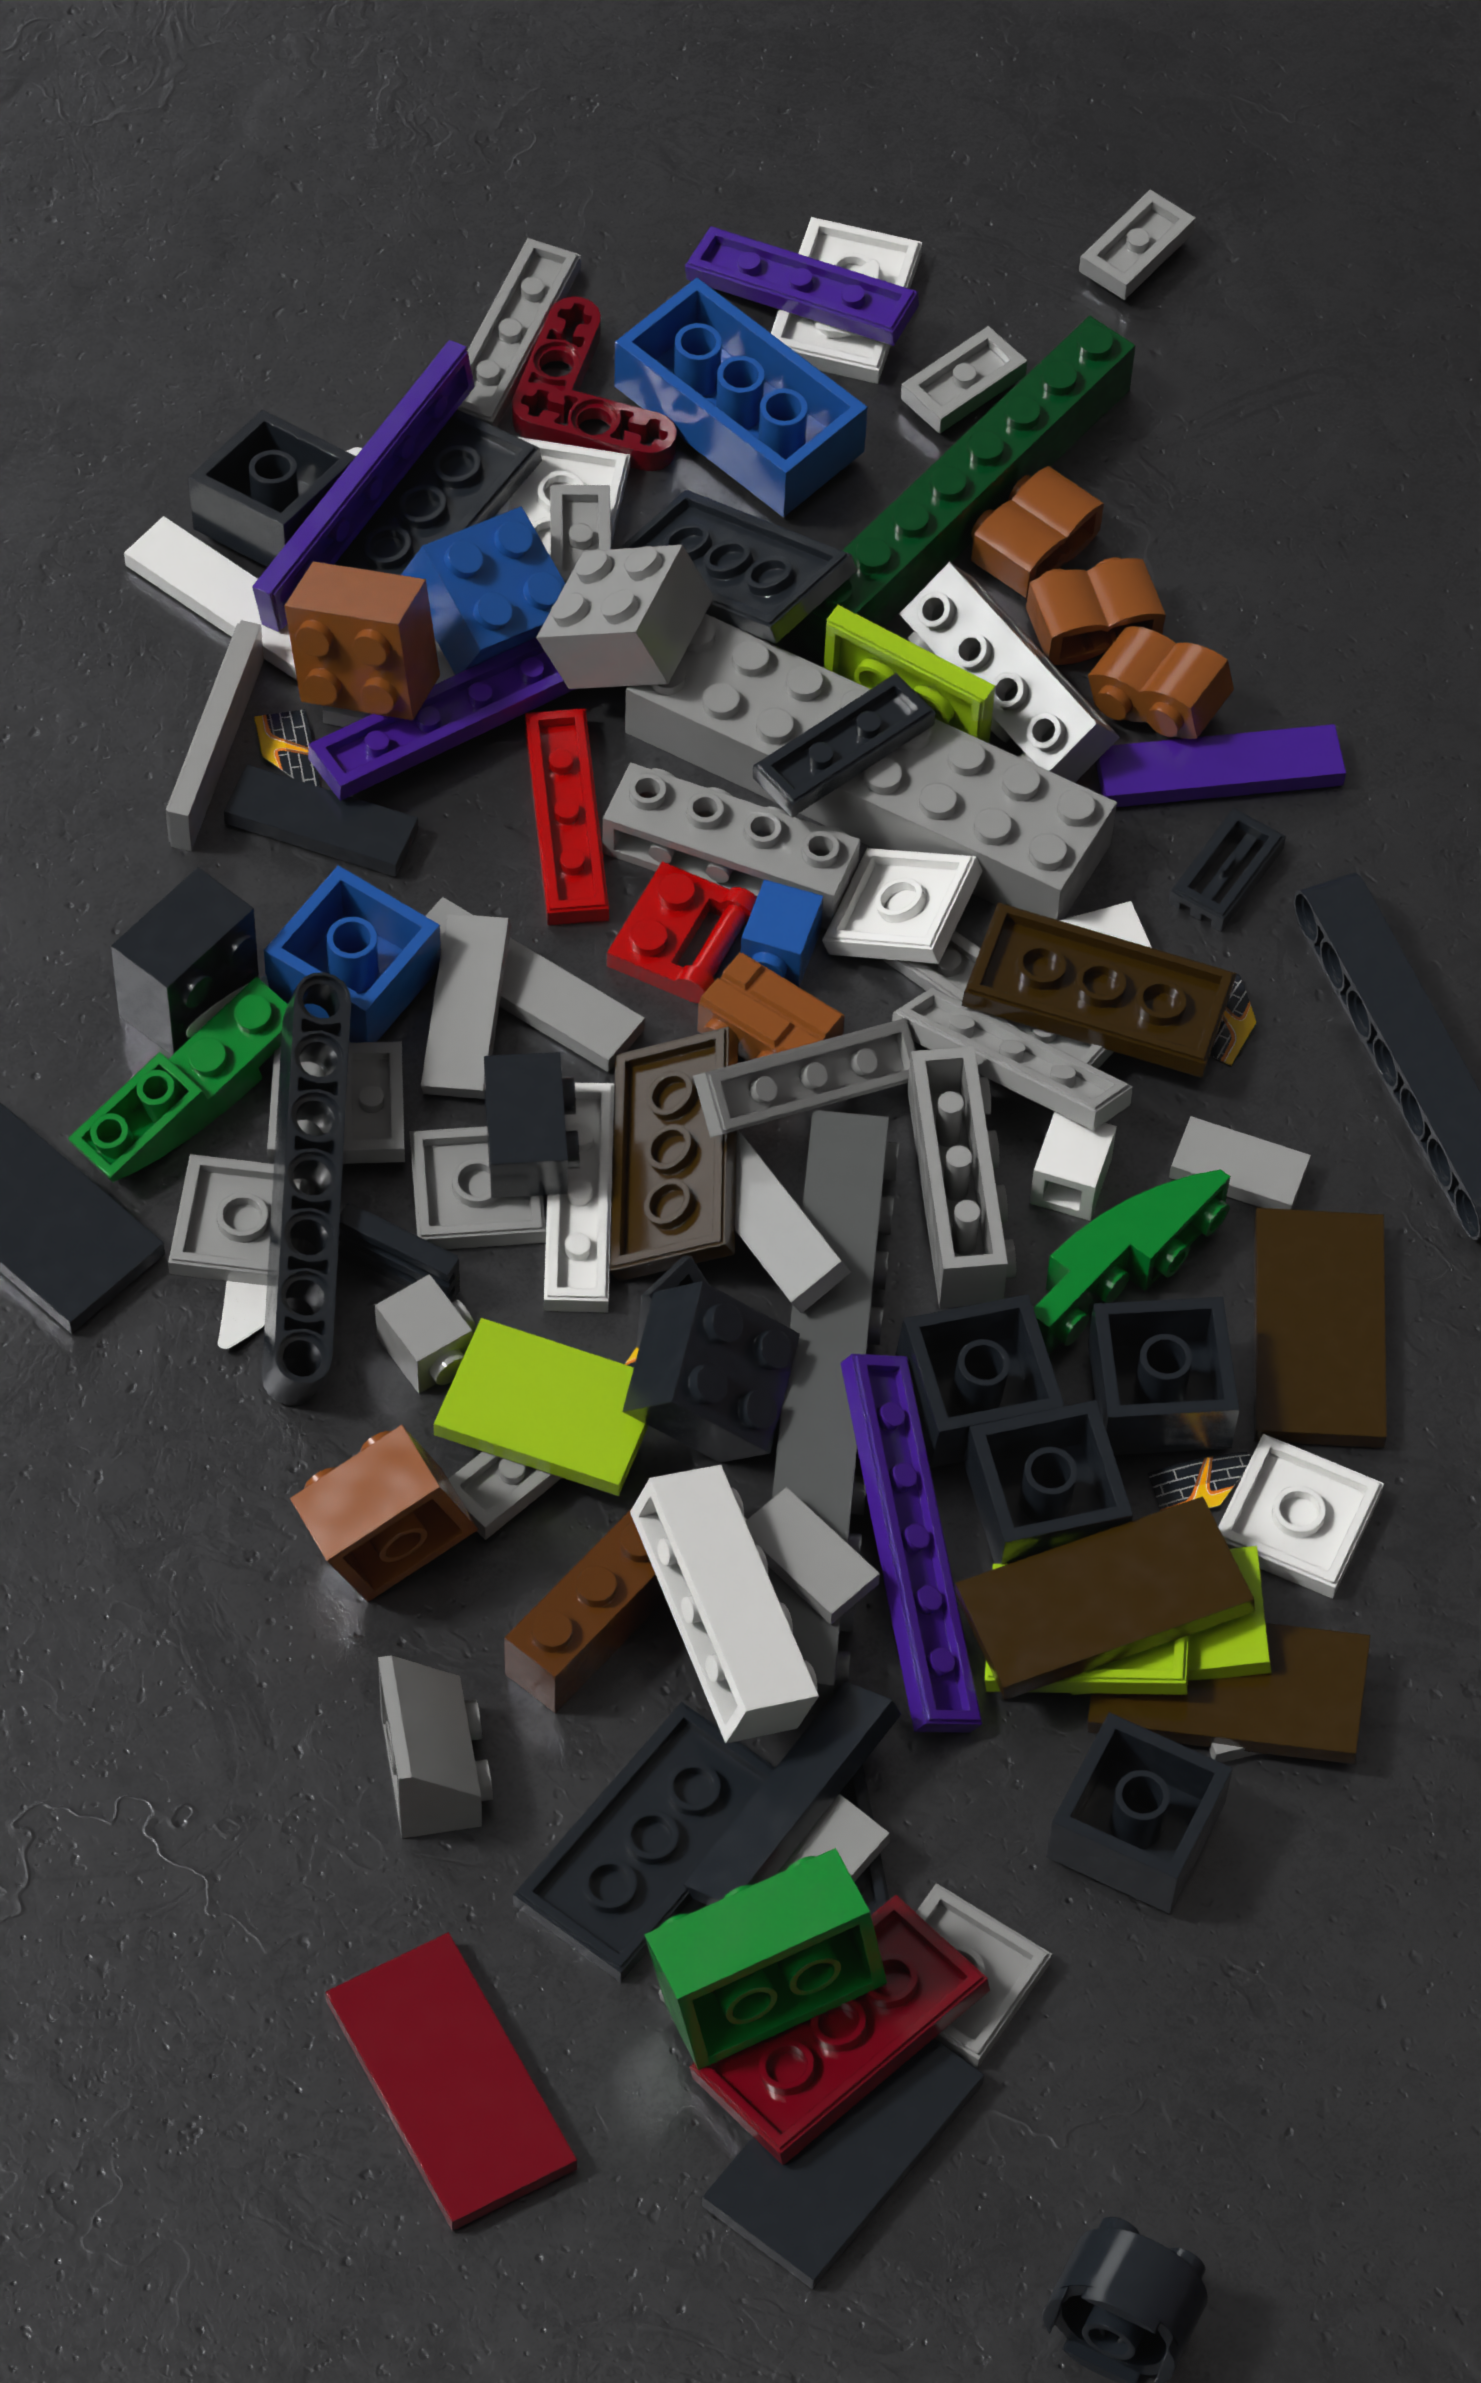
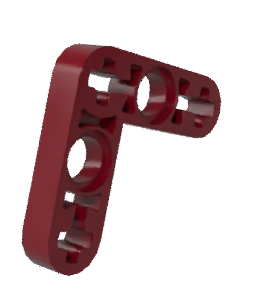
(562, 395)

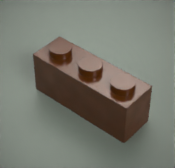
(584, 1618)

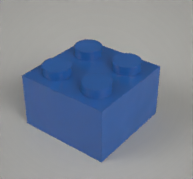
(487, 587)
(364, 940)

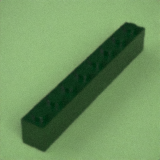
(937, 512)

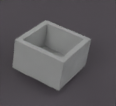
(625, 617)

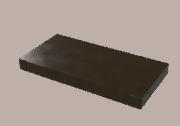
(1099, 989)
(668, 1176)
(1319, 1327)
(1104, 1597)
(1298, 1710)

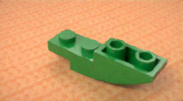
(189, 1090)
(1128, 1242)

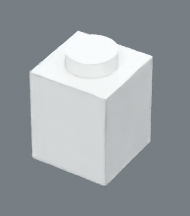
(1072, 1167)

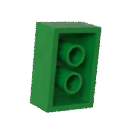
(766, 1957)

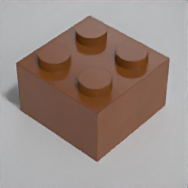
(362, 640)
(383, 1512)

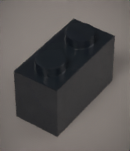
(527, 1124)

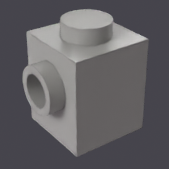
(424, 1333)

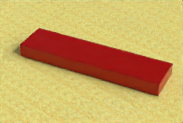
(566, 817)

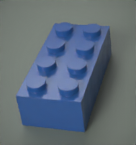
(741, 396)

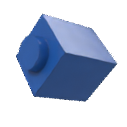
(783, 929)

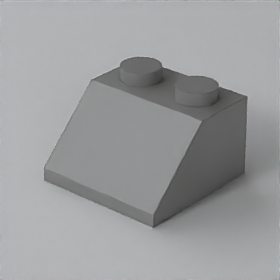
(431, 1748)

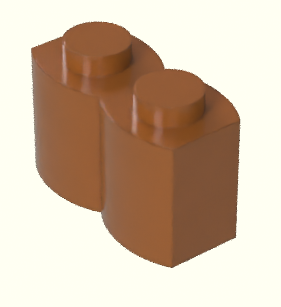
(1036, 529)
(1085, 611)
(1161, 682)

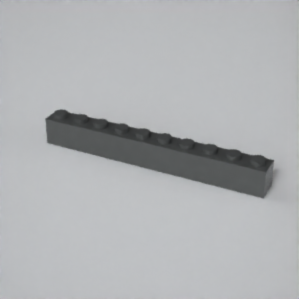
(816, 1428)

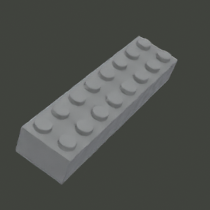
(935, 794)

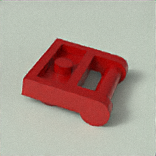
(667, 922)

